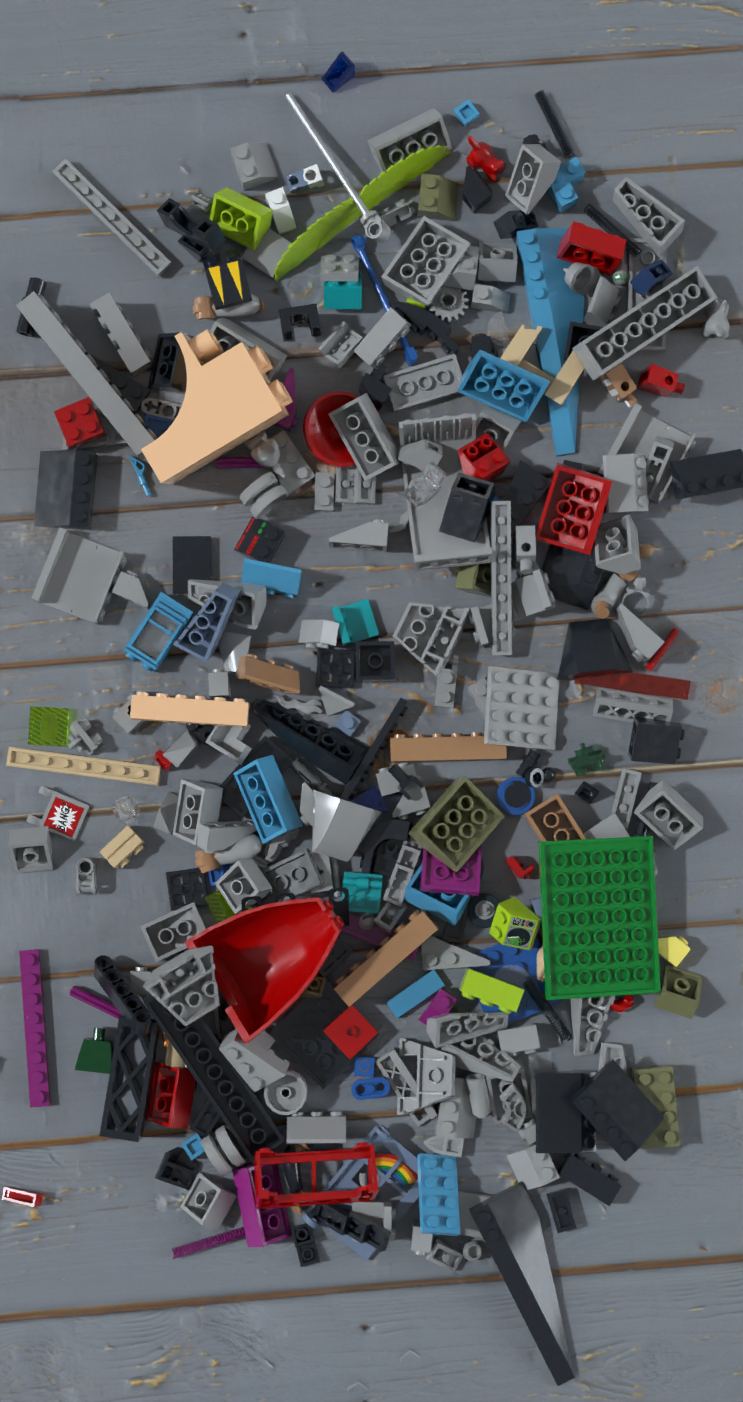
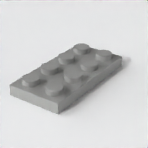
(424, 383)

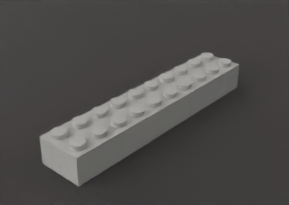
(84, 371)

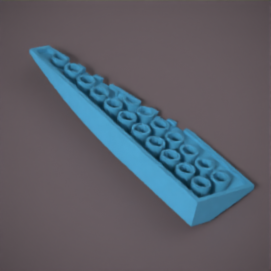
(551, 307)

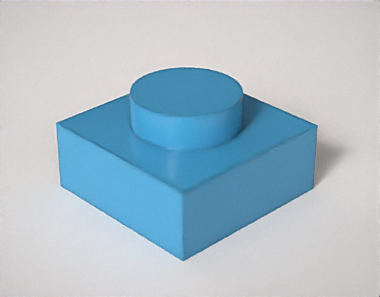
(466, 113)
(193, 1146)

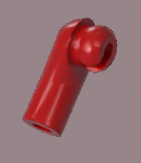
(622, 1004)

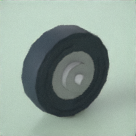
(482, 909)

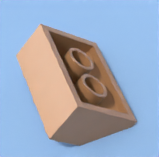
(268, 674)

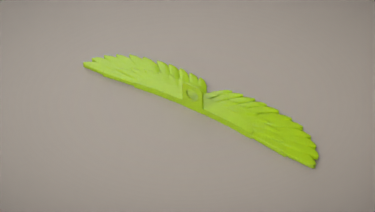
(343, 215)

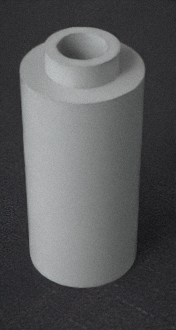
(478, 1095)

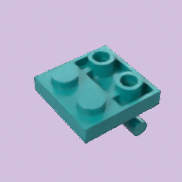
(363, 891)

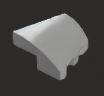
(232, 647)

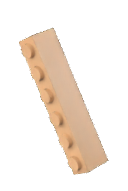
(190, 711)

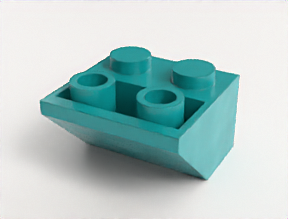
(343, 294)

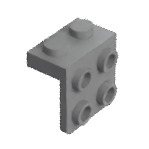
(482, 621)
(379, 1213)

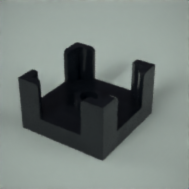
(299, 315)

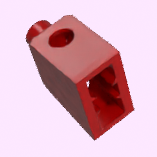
(659, 381)

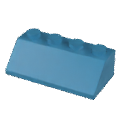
(267, 799)

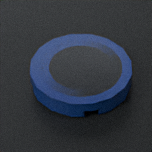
(515, 796)

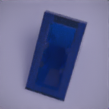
(339, 72)
(371, 799)

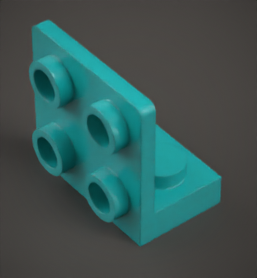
(355, 622)

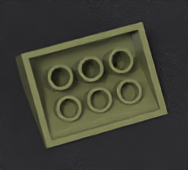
(457, 823)

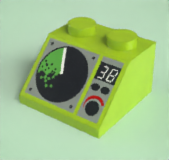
(514, 924)

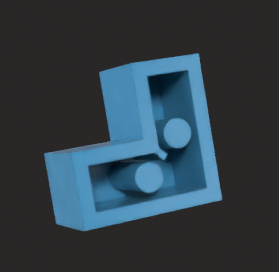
(561, 189)

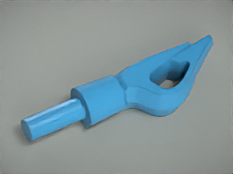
(140, 474)

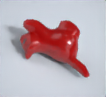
(482, 157)

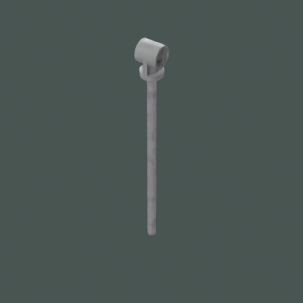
(370, 219)

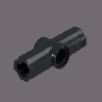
(38, 286)

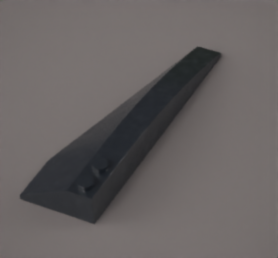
(519, 1250)

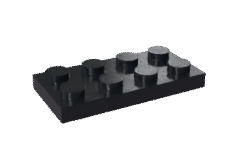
(231, 792)

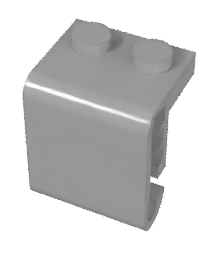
(531, 595)

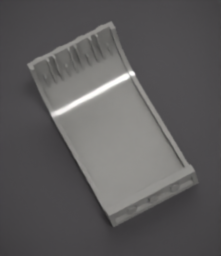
(429, 546)

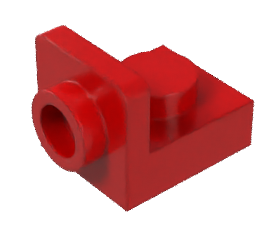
(515, 865)

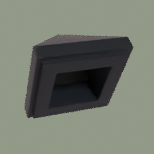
(587, 792)

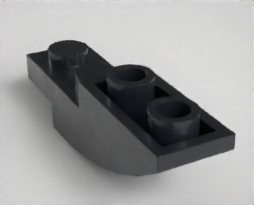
(423, 321)

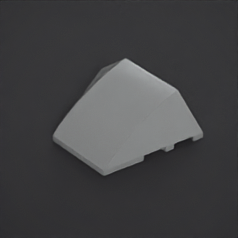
(431, 633)
(340, 825)
(186, 984)

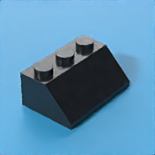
(168, 365)

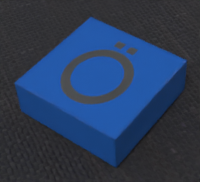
(364, 1066)

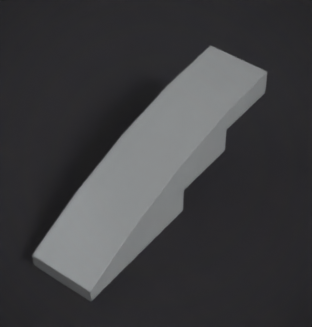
(402, 872)

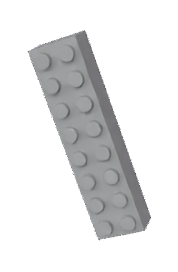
(644, 323)

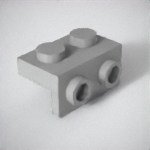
(340, 345)

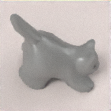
(717, 319)
(265, 452)

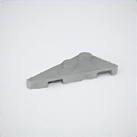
(442, 955)

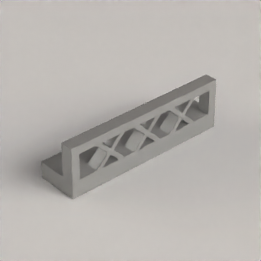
(633, 703)
(409, 1079)

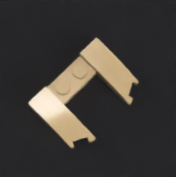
(566, 378)

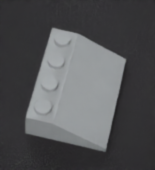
(425, 262)

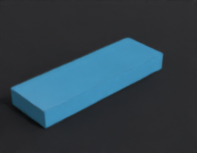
(415, 993)

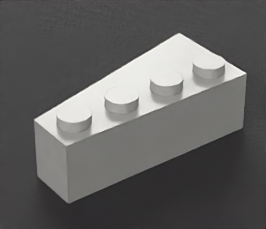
(649, 216)
(120, 334)

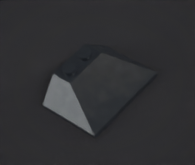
(572, 575)

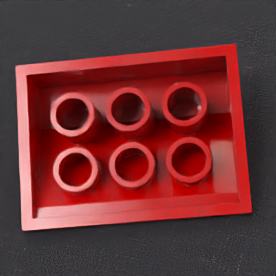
(573, 509)

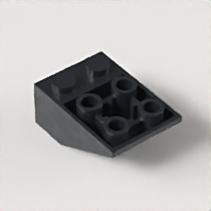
(467, 507)

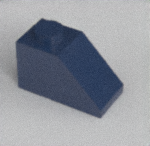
(651, 277)

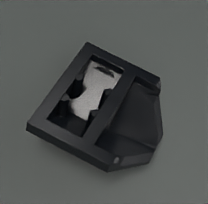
(177, 1168)

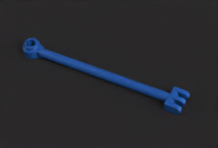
(358, 243)

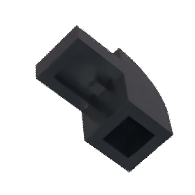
(374, 387)

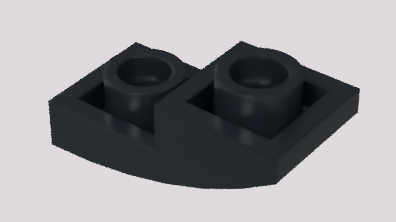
(305, 1245)

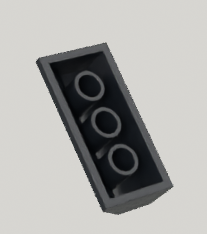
(707, 474)

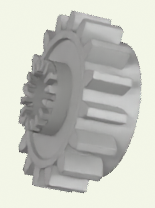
(451, 312)

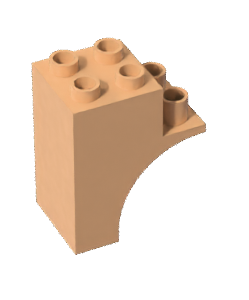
(222, 407)

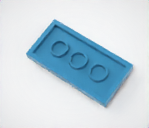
(438, 1194)

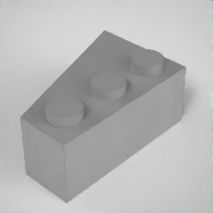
(253, 1061)

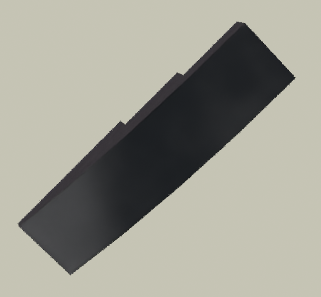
(352, 1224)

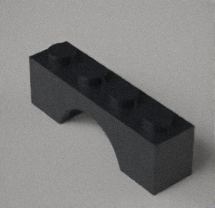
(204, 233)

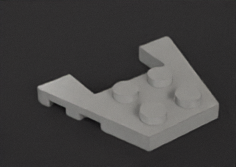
(434, 1076)

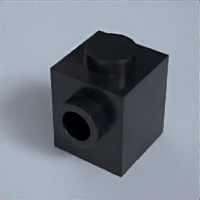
(481, 342)

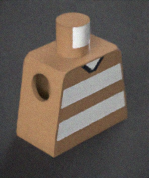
(614, 380)

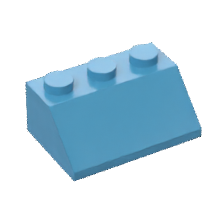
(275, 577)
(442, 905)

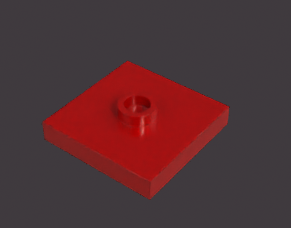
(350, 1031)

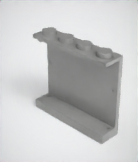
(637, 438)
(79, 576)

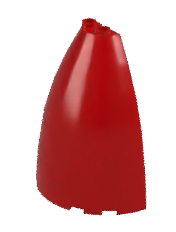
(269, 958)

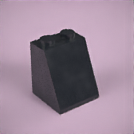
(655, 741)

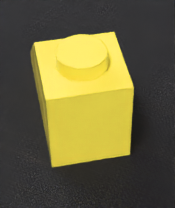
(673, 949)

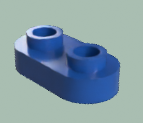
(370, 1088)

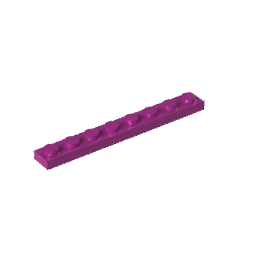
(34, 1028)

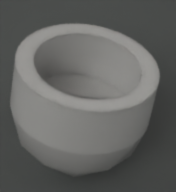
(368, 921)

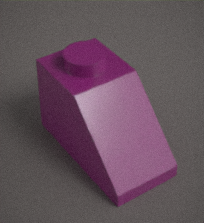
(440, 1004)

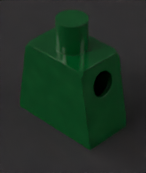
(95, 1053)

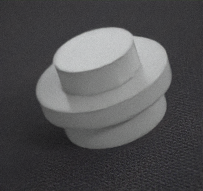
(472, 1251)

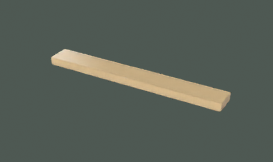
(83, 766)

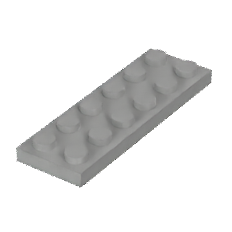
(635, 265)

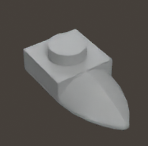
(445, 1145)

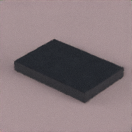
(190, 561)

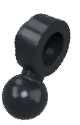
(200, 730)
(535, 777)

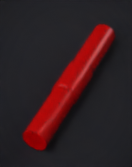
(661, 651)

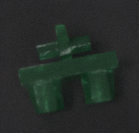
(585, 757)

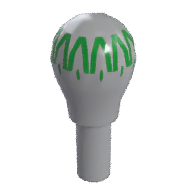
(621, 274)

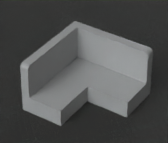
(228, 741)

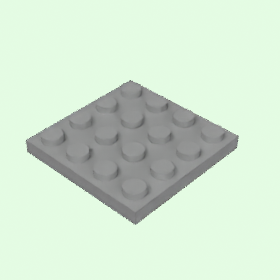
(521, 708)

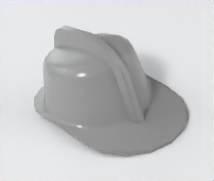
(581, 278)

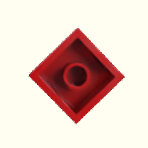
(80, 423)

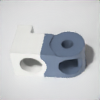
(304, 179)

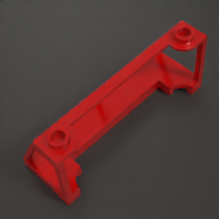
(268, 1199)

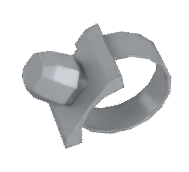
(639, 586)

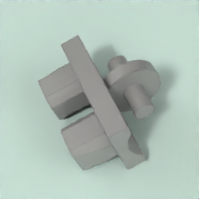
(80, 739)

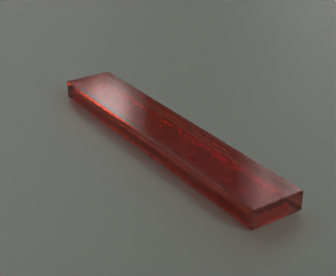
(638, 684)

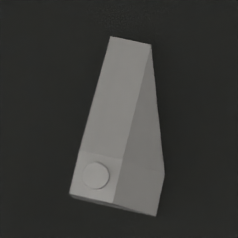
(248, 606)
(587, 1020)
(456, 1027)
(483, 1057)

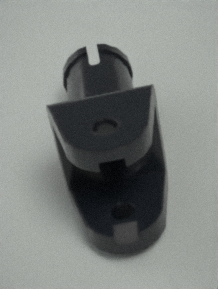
(403, 779)

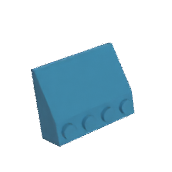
(502, 385)

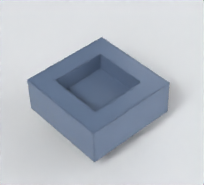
(348, 723)

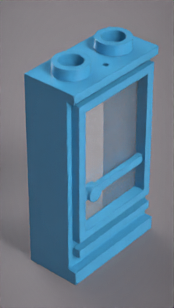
(158, 632)

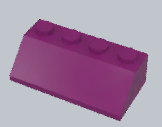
(260, 1225)

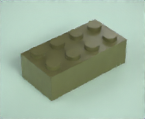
(659, 1088)

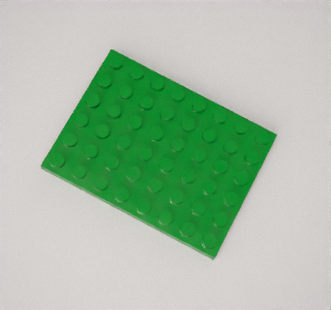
(599, 917)

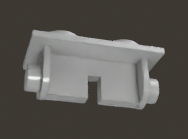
(401, 209)

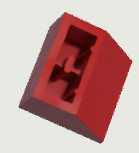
(483, 458)

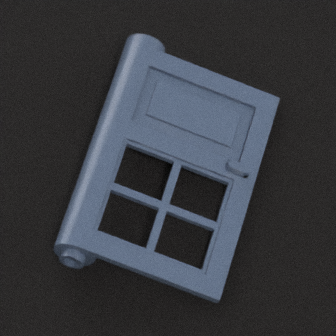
(343, 1181)

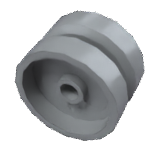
(263, 495)
(290, 1103)
(223, 1150)

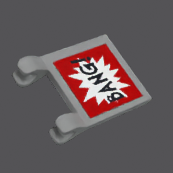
(62, 814)

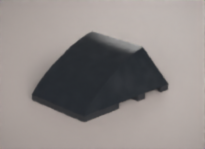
(592, 650)

